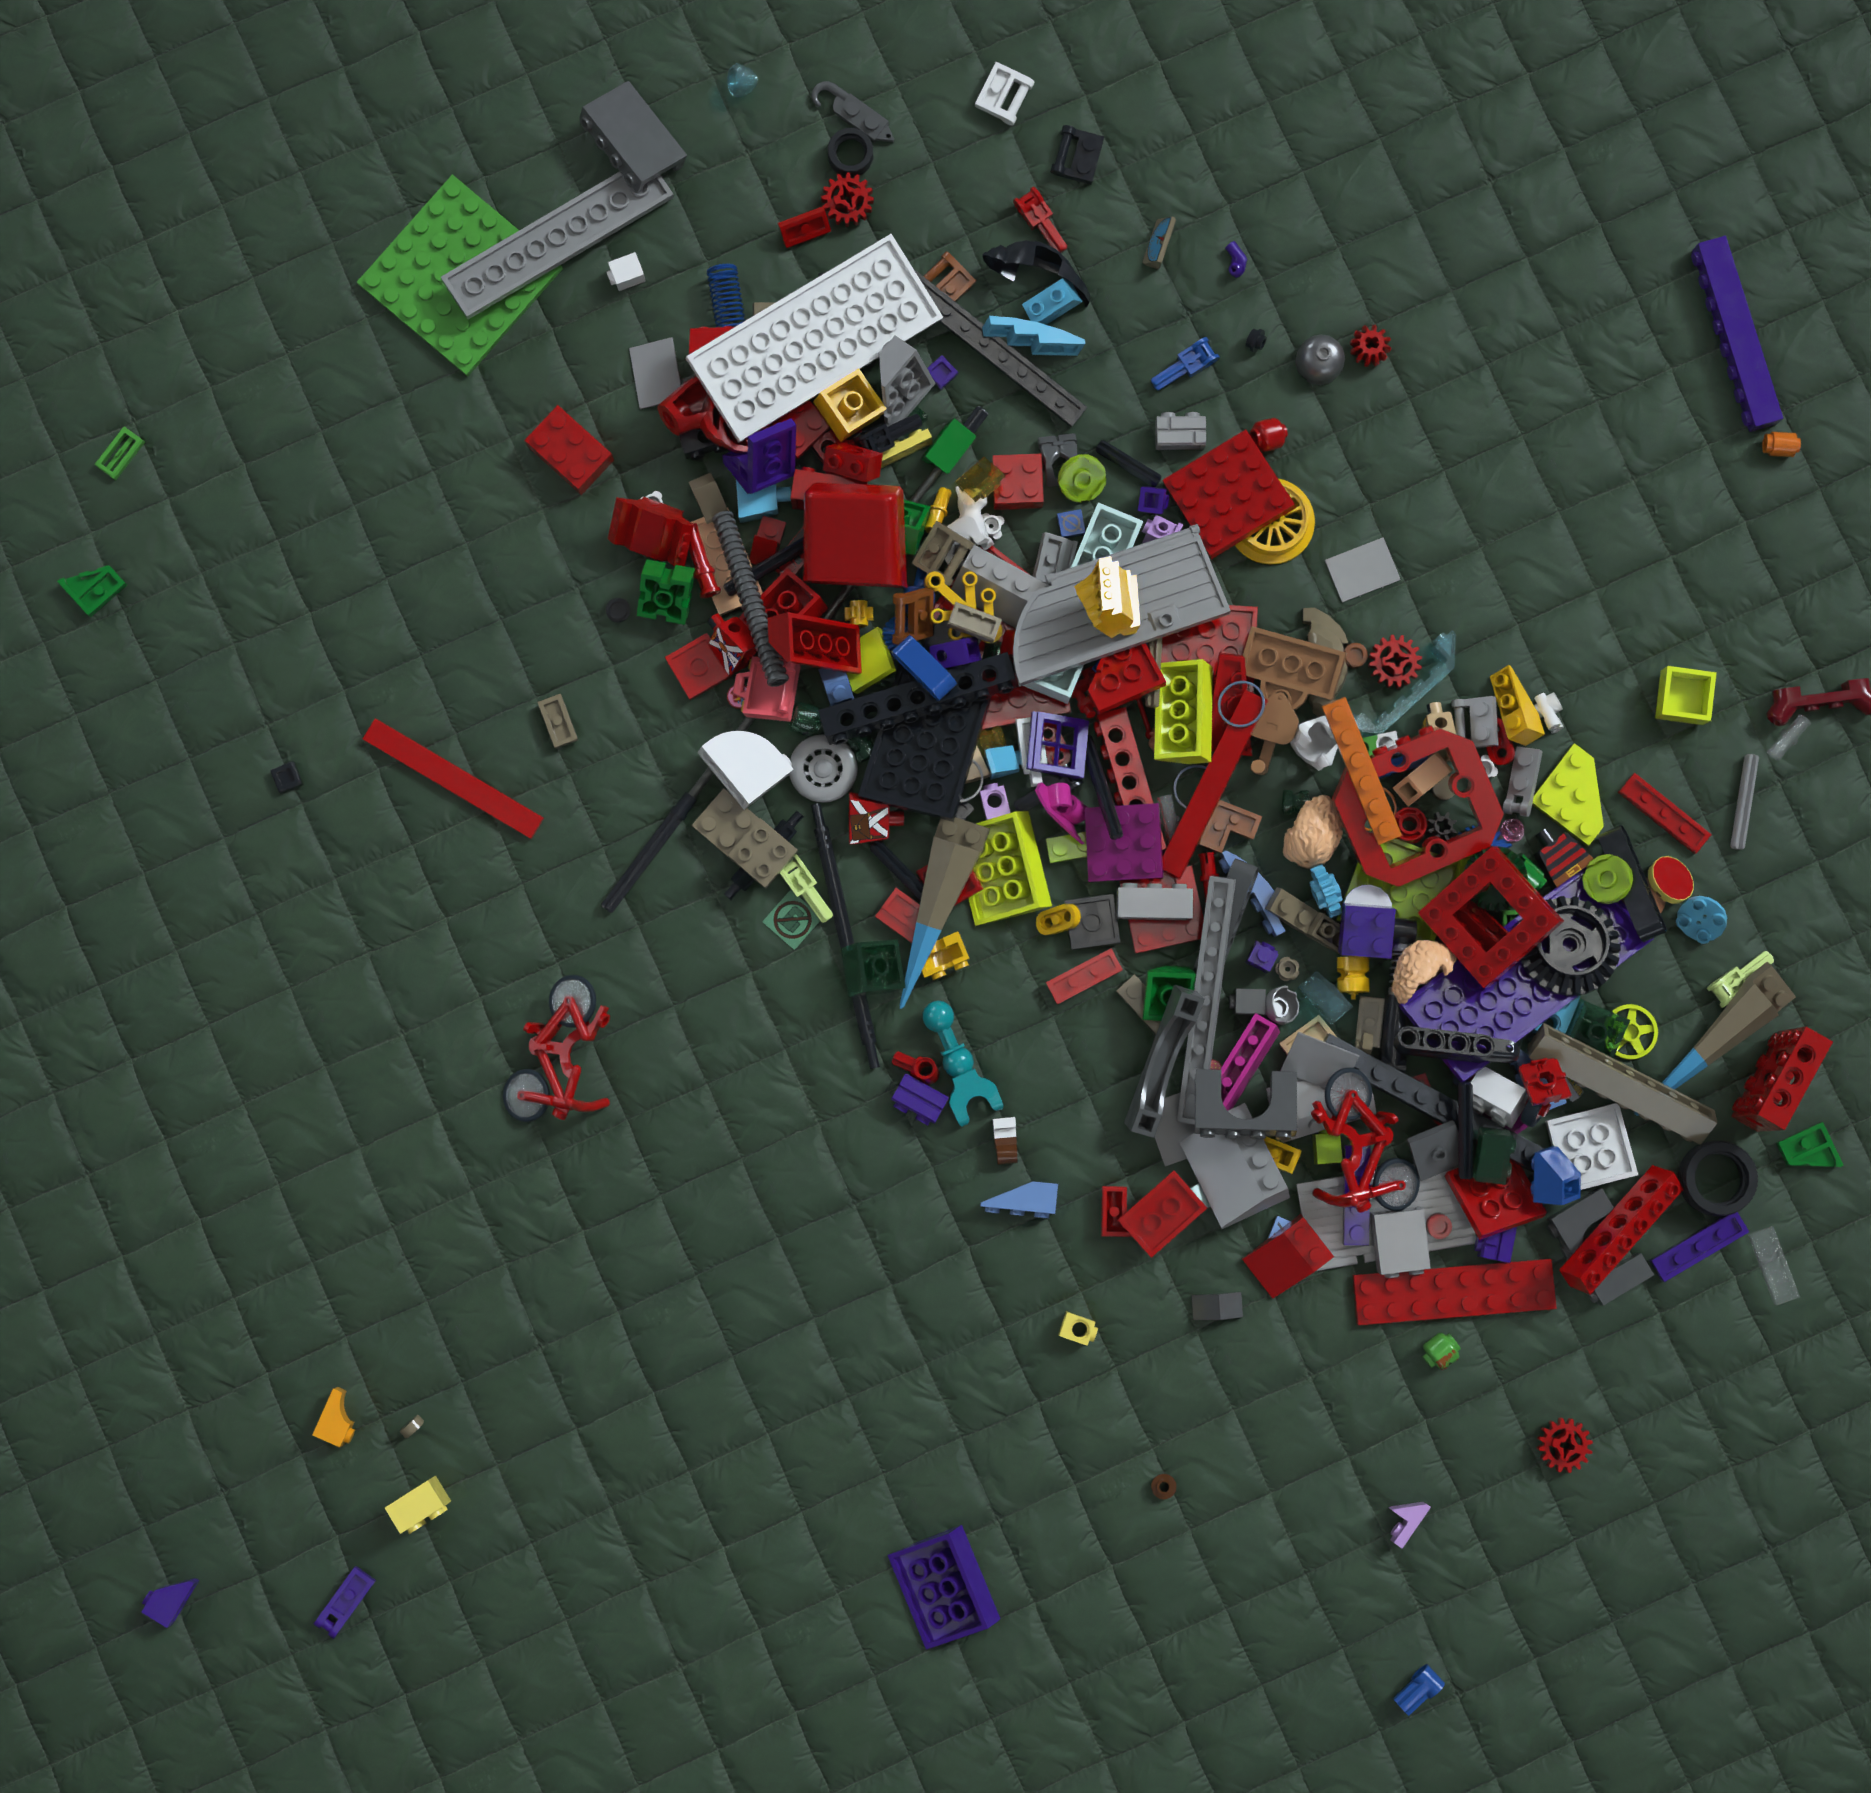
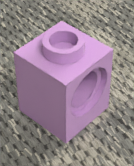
(994, 790)

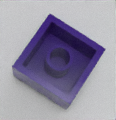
(1366, 930)

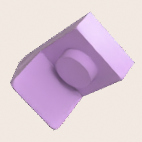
(1412, 1516)

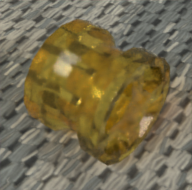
(992, 738)

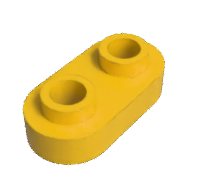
(1060, 918)

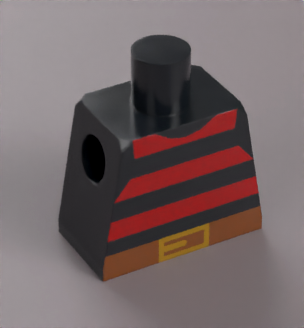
(1560, 857)

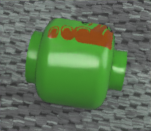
(1441, 1351)

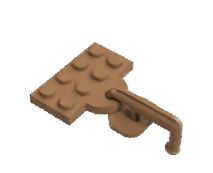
(1291, 668)

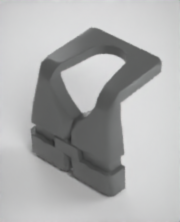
(1054, 447)

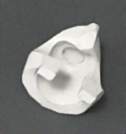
(1315, 743)

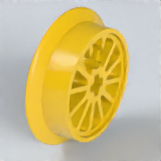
(1285, 551)

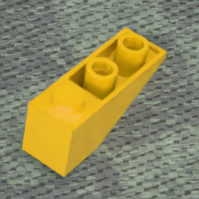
(1516, 708)

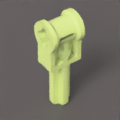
(803, 884)
(1731, 981)

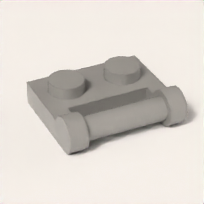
(1482, 720)

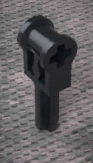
(880, 437)
(1031, 799)

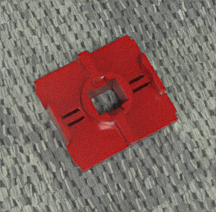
(1541, 1093)

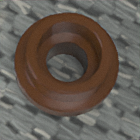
(1156, 1483)

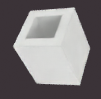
(625, 272)

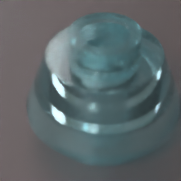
(741, 80)

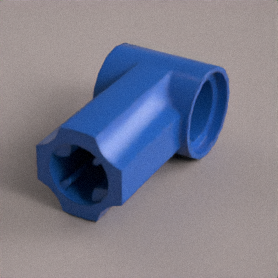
(1424, 1685)

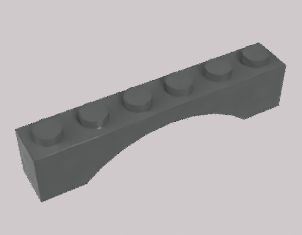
(1150, 1093)

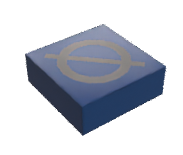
(1071, 523)

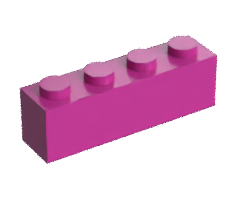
(1246, 1058)

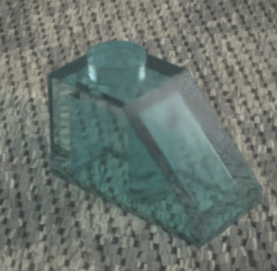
(1325, 997)

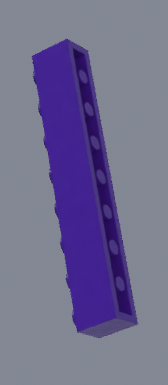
(1737, 334)

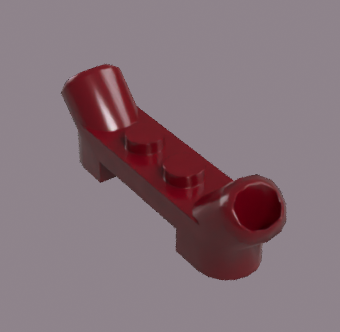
(1788, 700)

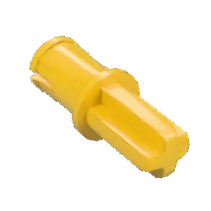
(938, 509)

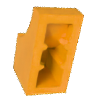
(334, 1423)

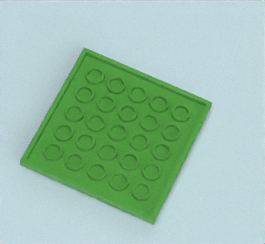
(438, 239)

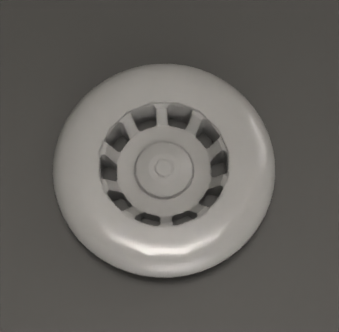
(823, 769)

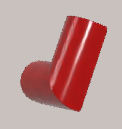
(1113, 1207)

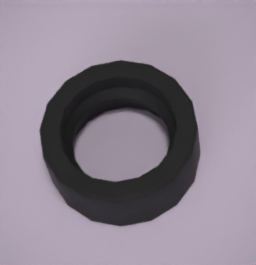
(850, 134)

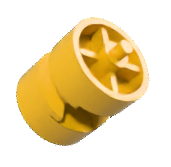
(1353, 975)

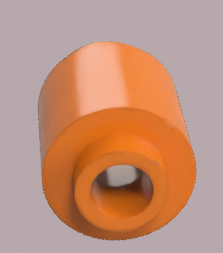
(1781, 444)

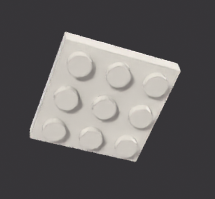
(1595, 1144)

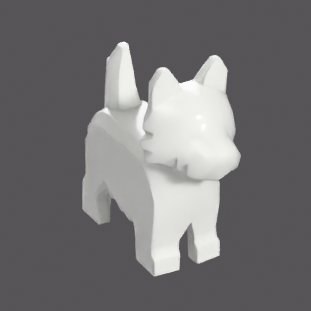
(969, 524)

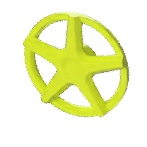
(1634, 1032)

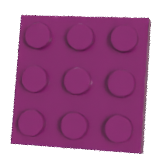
(1130, 857)

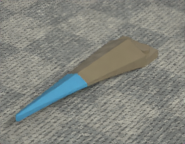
(950, 864)
(1748, 1011)

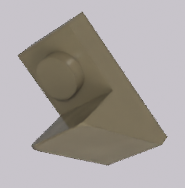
(708, 496)

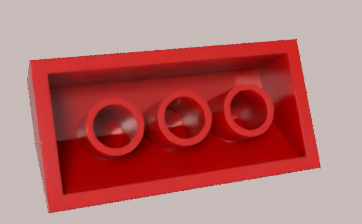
(816, 642)

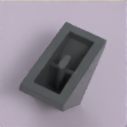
(1217, 1306)

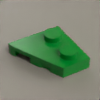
(93, 588)
(1810, 1148)

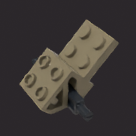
(747, 841)

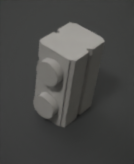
(1180, 432)

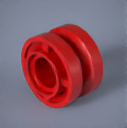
(1418, 818)

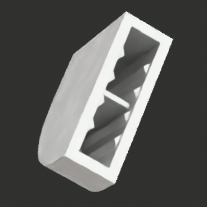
(745, 764)

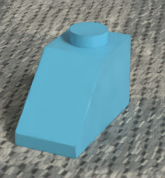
(1002, 761)

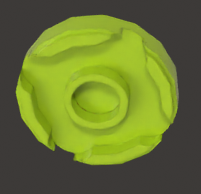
(1082, 478)
(1607, 879)

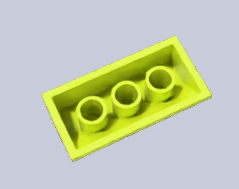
(1184, 713)

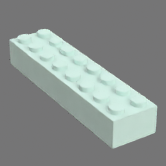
(1106, 534)

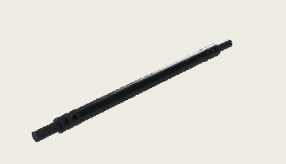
(843, 927)

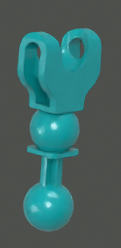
(958, 1063)

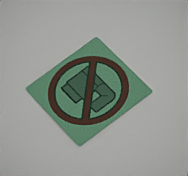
(792, 920)

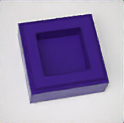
(942, 372)

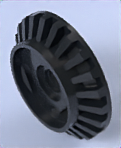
(1555, 969)

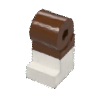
(1005, 1140)

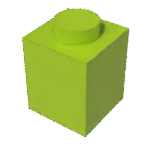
(1326, 1148)

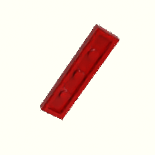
(1664, 813)

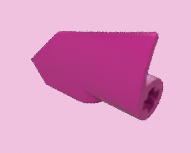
(1062, 806)

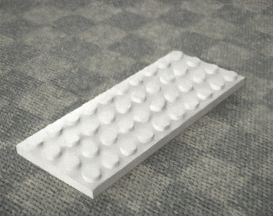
(813, 337)

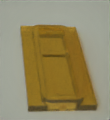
(980, 479)

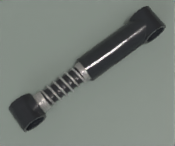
(1394, 1018)

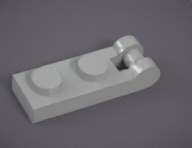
(1523, 781)

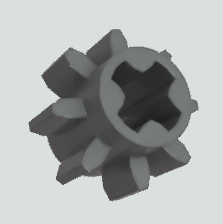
(1448, 824)

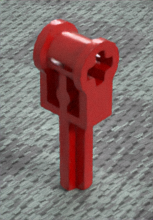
(1037, 214)

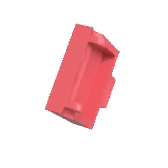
(763, 700)

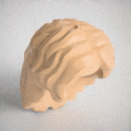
(1314, 833)
(1420, 965)

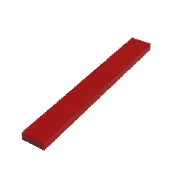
(453, 778)
(1212, 785)

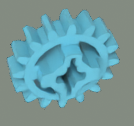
(1326, 891)

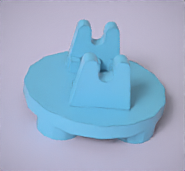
(1710, 926)

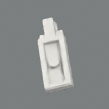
(1023, 731)

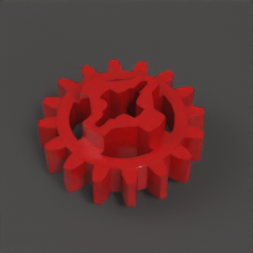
(855, 195)
(1394, 651)
(1566, 1435)

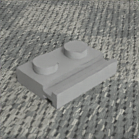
(1054, 555)

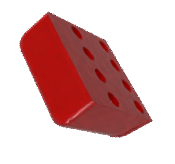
(854, 535)

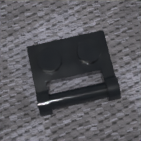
(1085, 157)

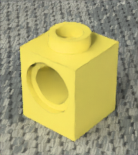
(1067, 1324)

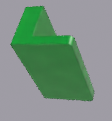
(949, 446)

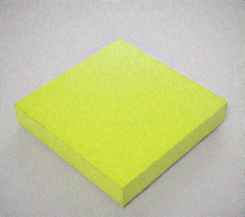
(875, 661)

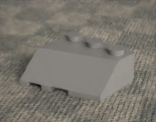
(903, 379)

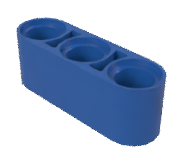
(924, 667)

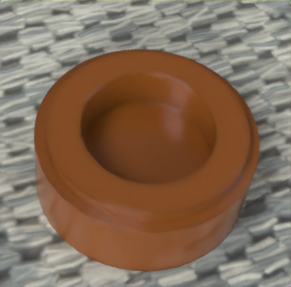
(1356, 655)

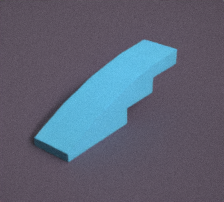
(1041, 337)

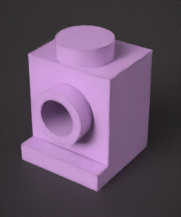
(1159, 528)

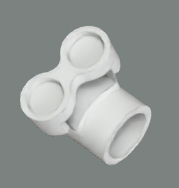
(1547, 707)

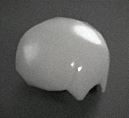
(1282, 1005)

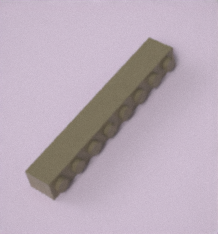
(1624, 1085)

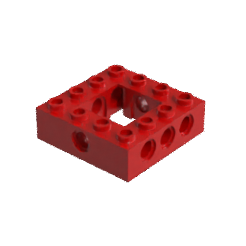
(1537, 915)
(1800, 1058)

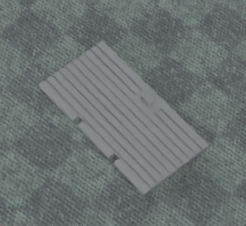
(1327, 1220)

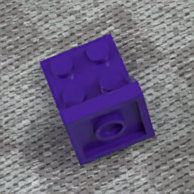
(768, 458)

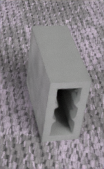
(1400, 1241)

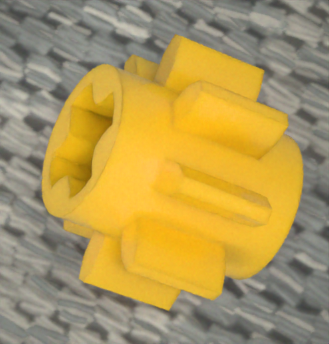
(858, 613)

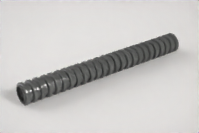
(749, 597)

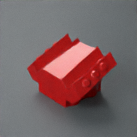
(651, 529)

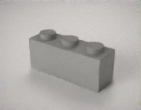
(1154, 902)

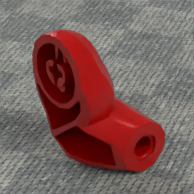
(692, 409)

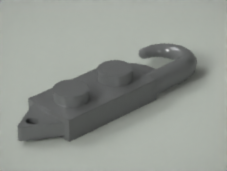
(855, 112)

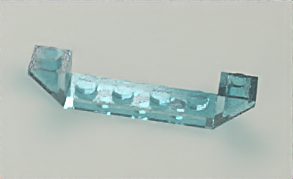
(1445, 652)

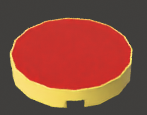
(1670, 879)

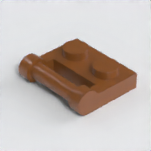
(956, 282)
(919, 608)

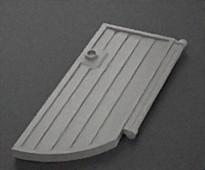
(1174, 594)

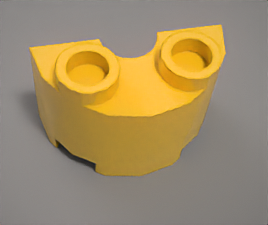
(946, 954)

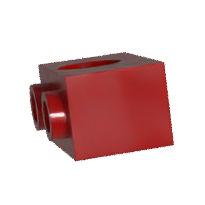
(852, 461)

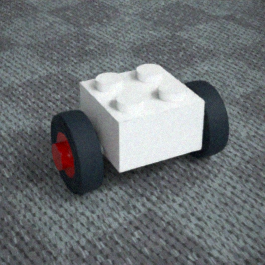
(1503, 1099)

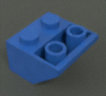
(1555, 1178)

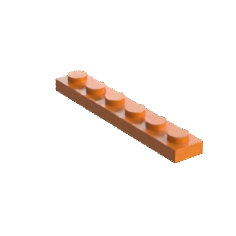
(1361, 770)

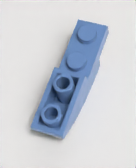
(1261, 895)

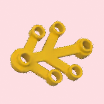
(952, 597)

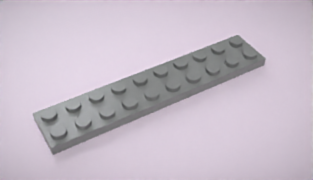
(551, 241)

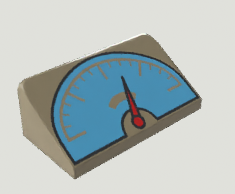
(1159, 242)

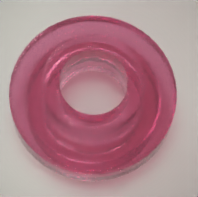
(1514, 825)

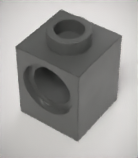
(1248, 1001)

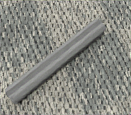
(1744, 801)

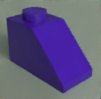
(168, 1601)

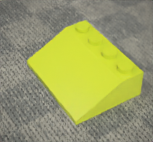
(1009, 871)

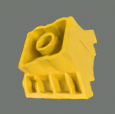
(1111, 598)

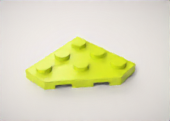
(1572, 796)

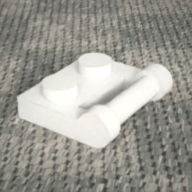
(997, 89)

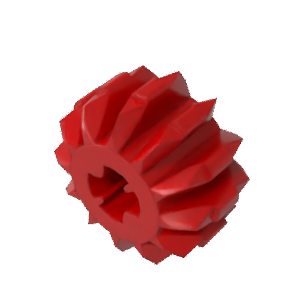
(1373, 354)

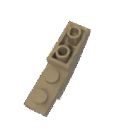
(1305, 919)

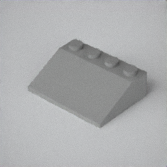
(1235, 1173)

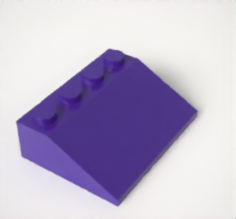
(944, 1587)

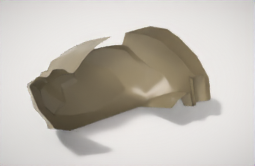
(1326, 633)

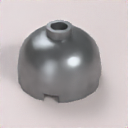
(1320, 359)

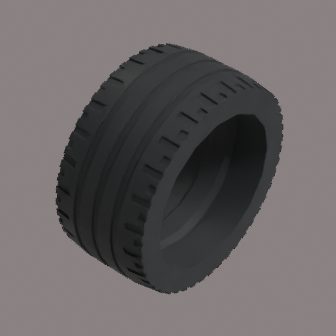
(1745, 1166)

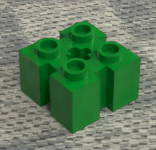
(665, 592)

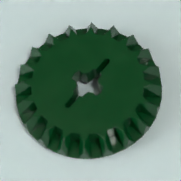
(1492, 899)

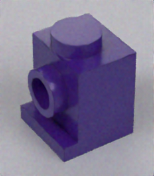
(1153, 500)
(1262, 956)

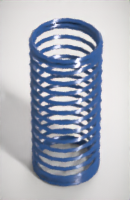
(725, 275)

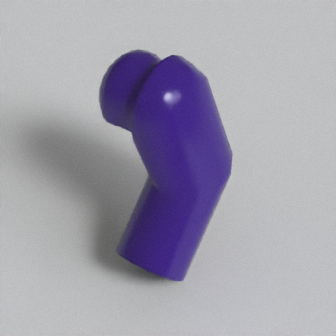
(1238, 260)

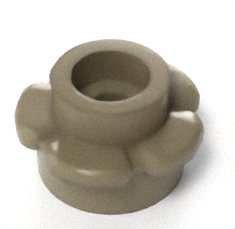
(1287, 962)

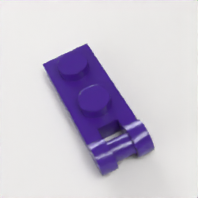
(345, 1601)

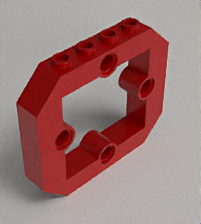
(1478, 793)

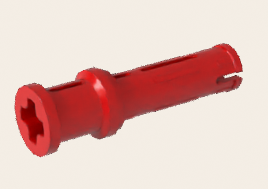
(703, 571)

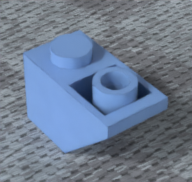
(836, 686)

